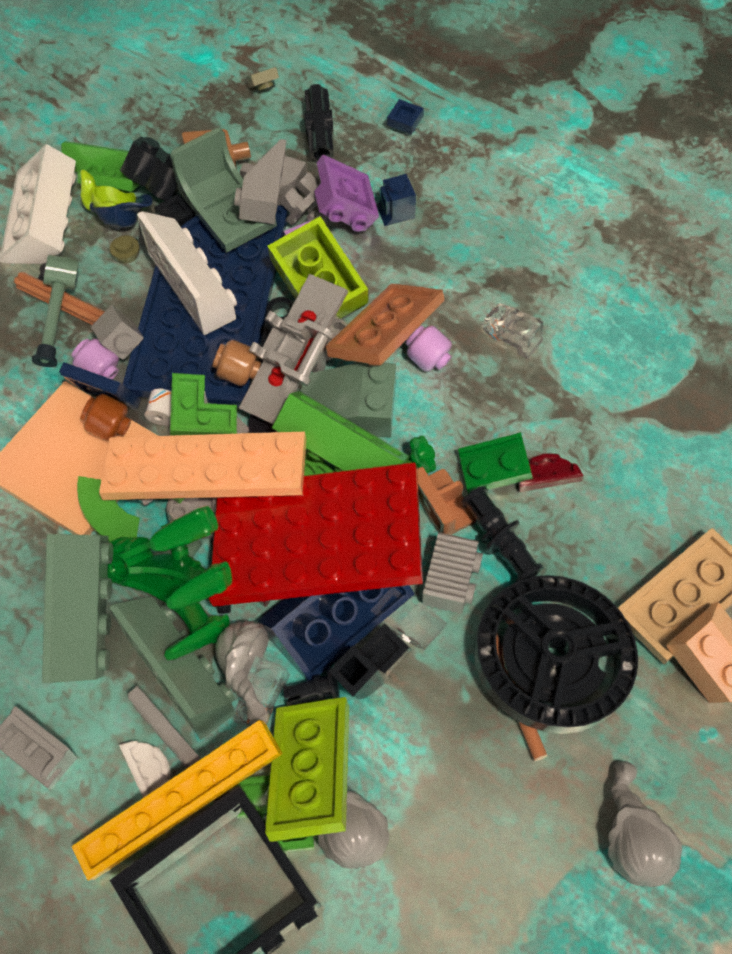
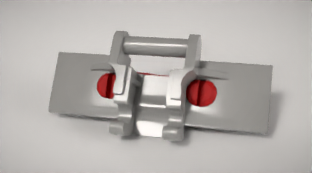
(292, 347)

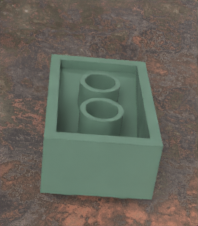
(358, 393)

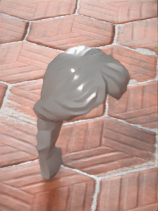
(235, 655)
(364, 835)
(640, 842)

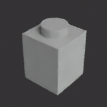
(117, 332)

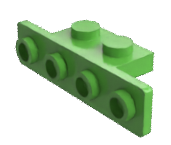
(101, 163)

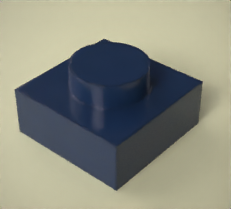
(405, 116)

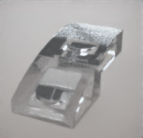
(411, 621)

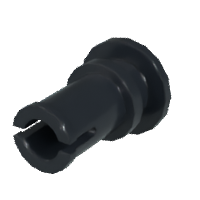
(312, 690)

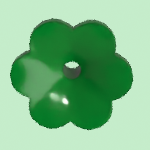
(422, 454)

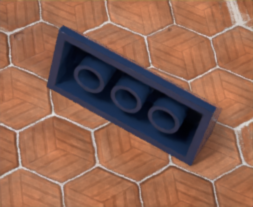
(324, 627)

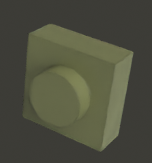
(263, 79)

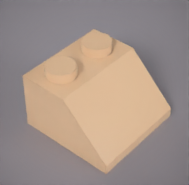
(706, 653)

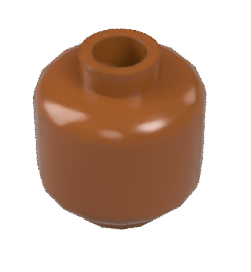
(105, 417)

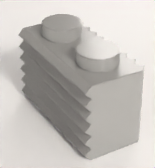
(450, 573)

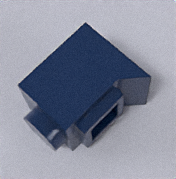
(396, 200)

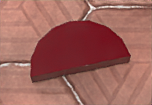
(550, 471)

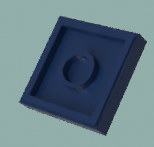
(97, 384)

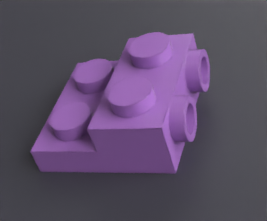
(345, 194)

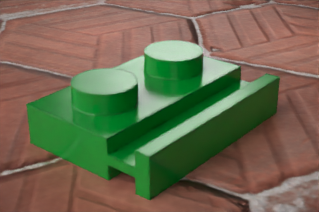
(495, 463)

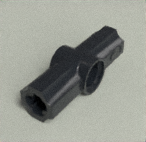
(318, 122)

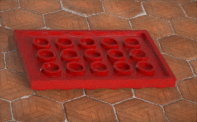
(334, 538)

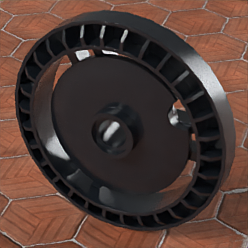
(548, 676)

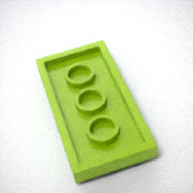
(312, 772)

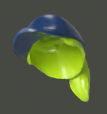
(110, 204)

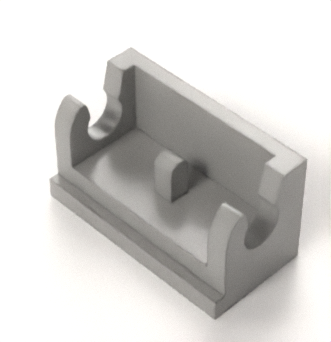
(34, 748)

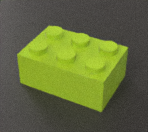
(317, 253)

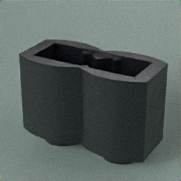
(151, 167)

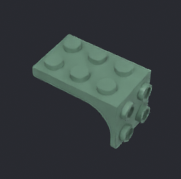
(209, 184)

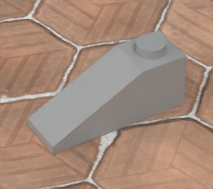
(261, 187)

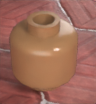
(235, 363)

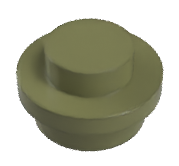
(125, 249)

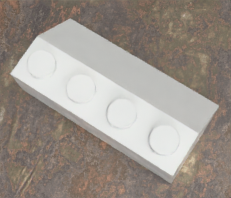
(39, 208)
(187, 272)

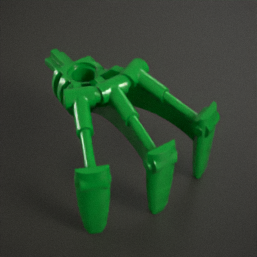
(176, 576)

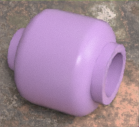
(429, 348)
(95, 358)

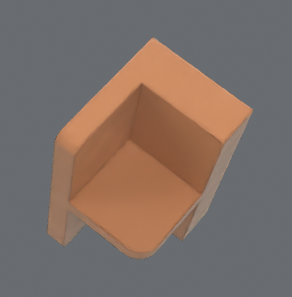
(442, 501)

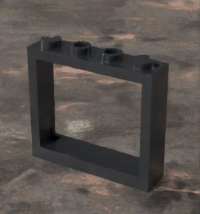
(187, 838)

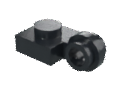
(174, 208)

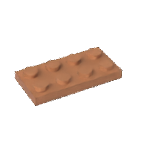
(385, 324)

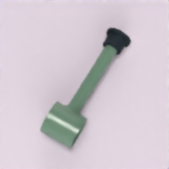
(60, 275)

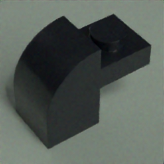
(369, 667)

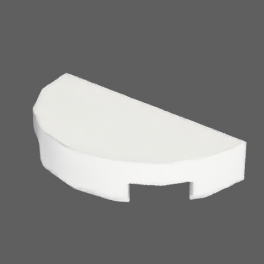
(147, 765)

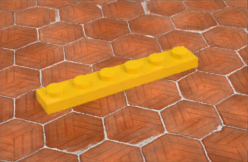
(176, 800)

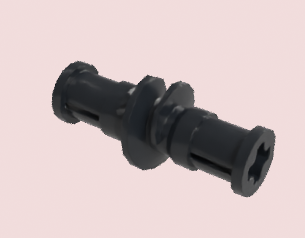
(501, 534)

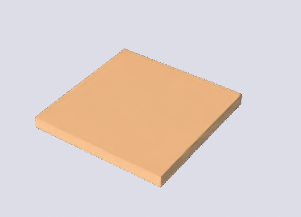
(51, 453)

